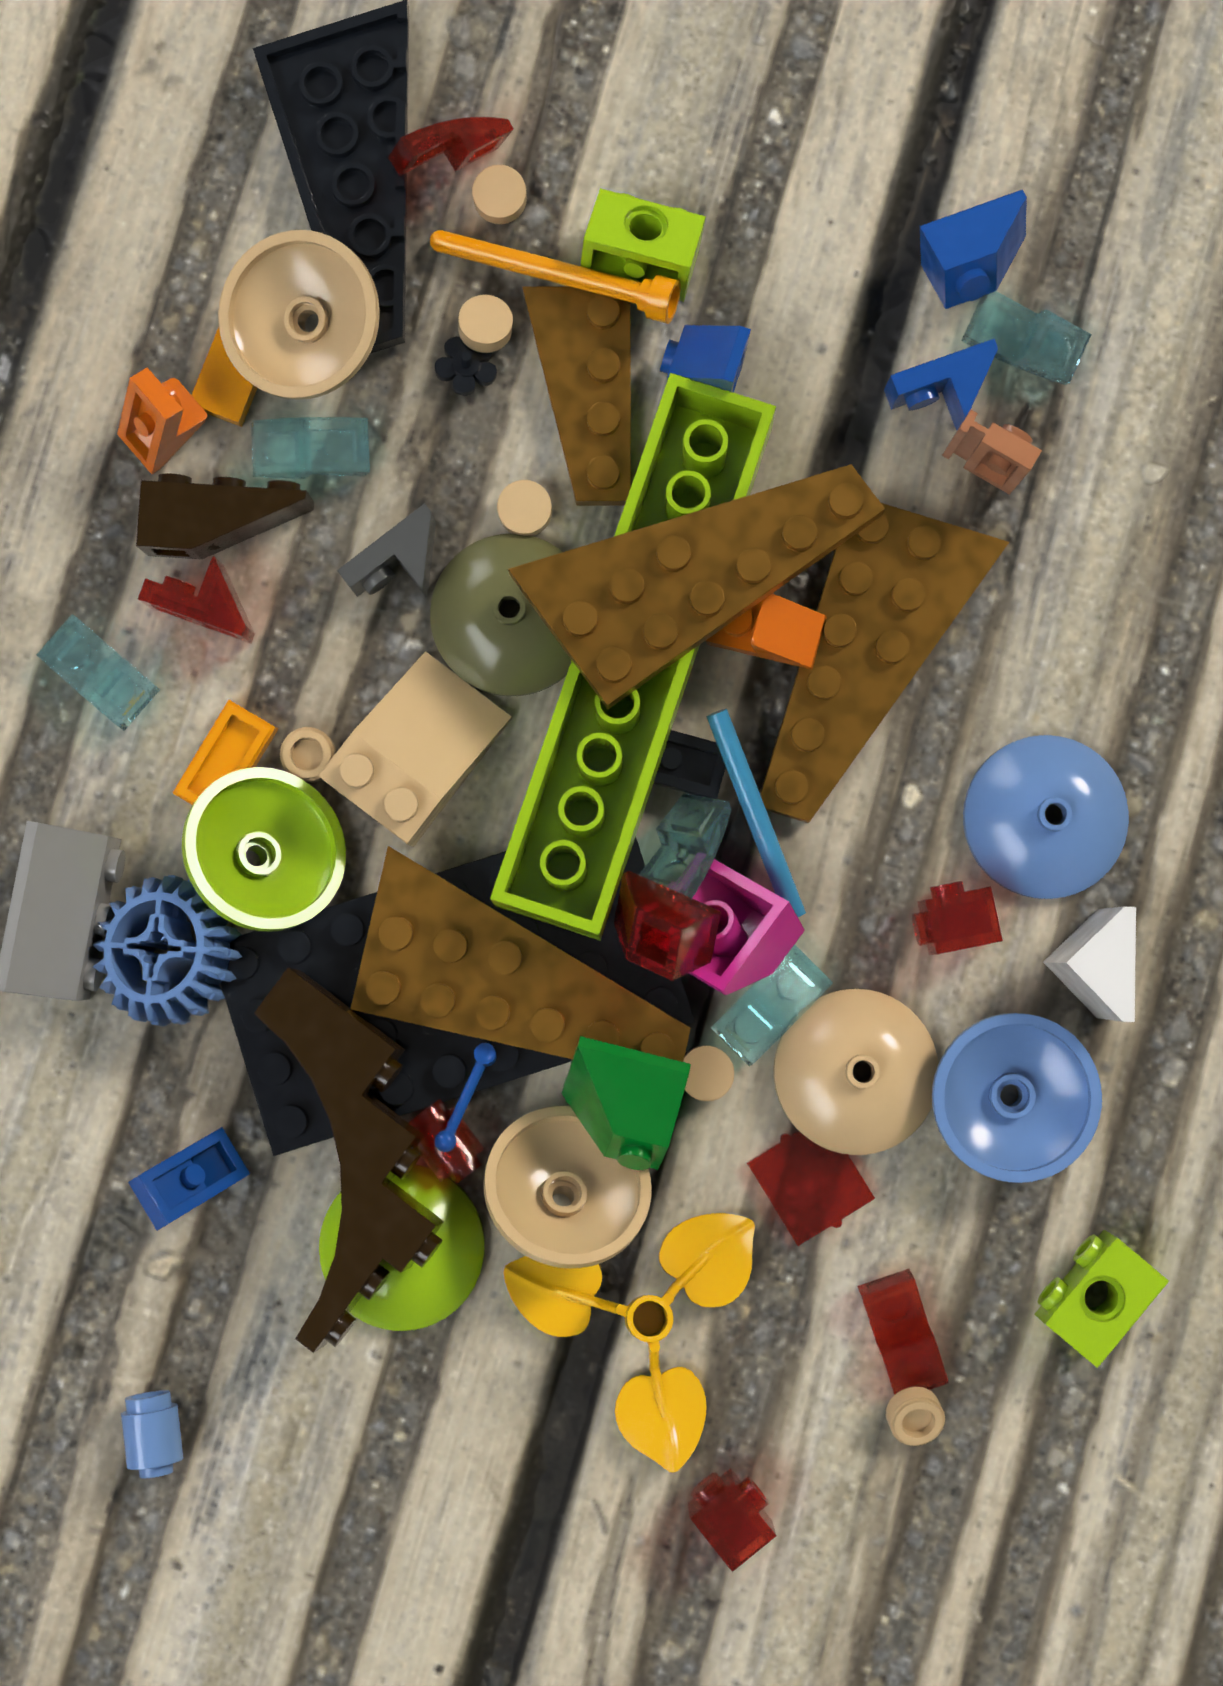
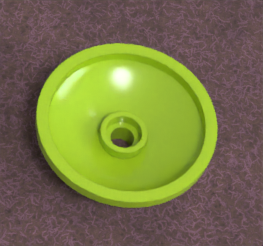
(289, 831)
(442, 1285)

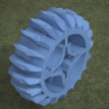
(157, 920)

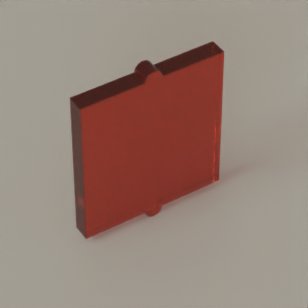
(809, 1185)

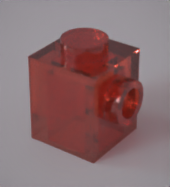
(956, 919)
(731, 1516)

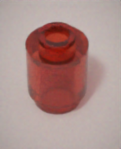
(455, 1163)

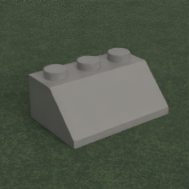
(55, 912)

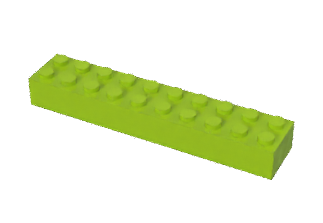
(601, 760)

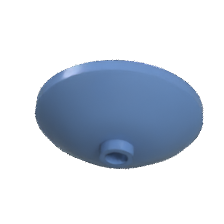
(1009, 825)
(1054, 1106)

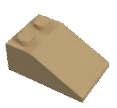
(415, 748)

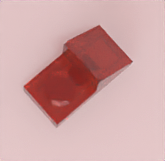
(214, 607)

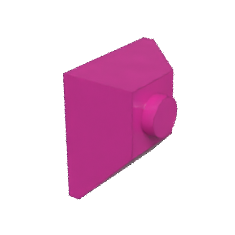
(752, 930)

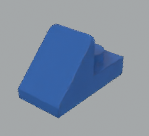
(955, 375)
(189, 1178)

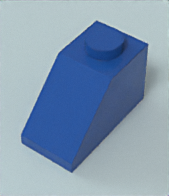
(973, 248)
(708, 354)

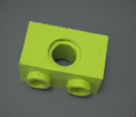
(642, 239)
(1131, 1290)

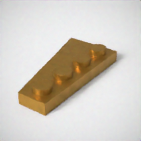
(588, 380)

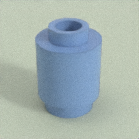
(151, 1433)

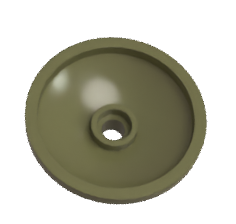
(472, 636)

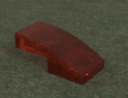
(459, 139)
(902, 1332)

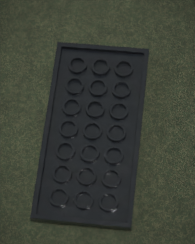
(434, 1060)

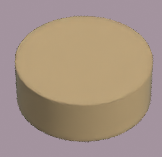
(499, 194)
(485, 323)
(524, 508)
(306, 753)
(709, 1073)
(915, 1416)

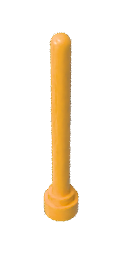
(653, 296)

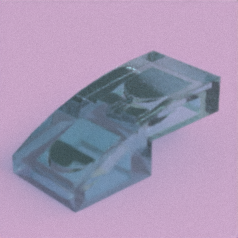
(1027, 339)
(310, 446)
(98, 672)
(688, 843)
(771, 1006)

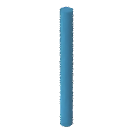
(754, 809)

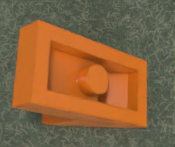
(158, 418)
(775, 631)

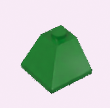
(626, 1100)

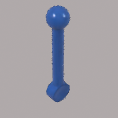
(485, 1056)

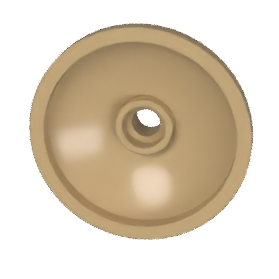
(272, 297)
(818, 1081)
(555, 1155)

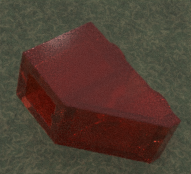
(664, 927)

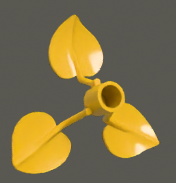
(666, 1410)

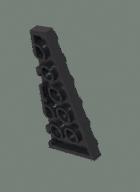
(340, 115)

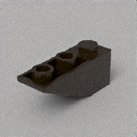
(204, 519)

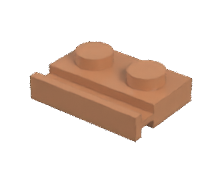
(994, 454)

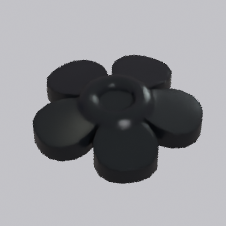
(464, 367)

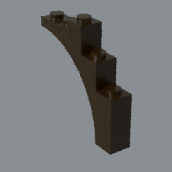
(373, 1144)

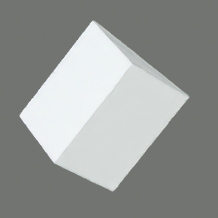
(1100, 963)

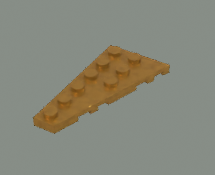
(666, 588)
(885, 610)
(476, 973)

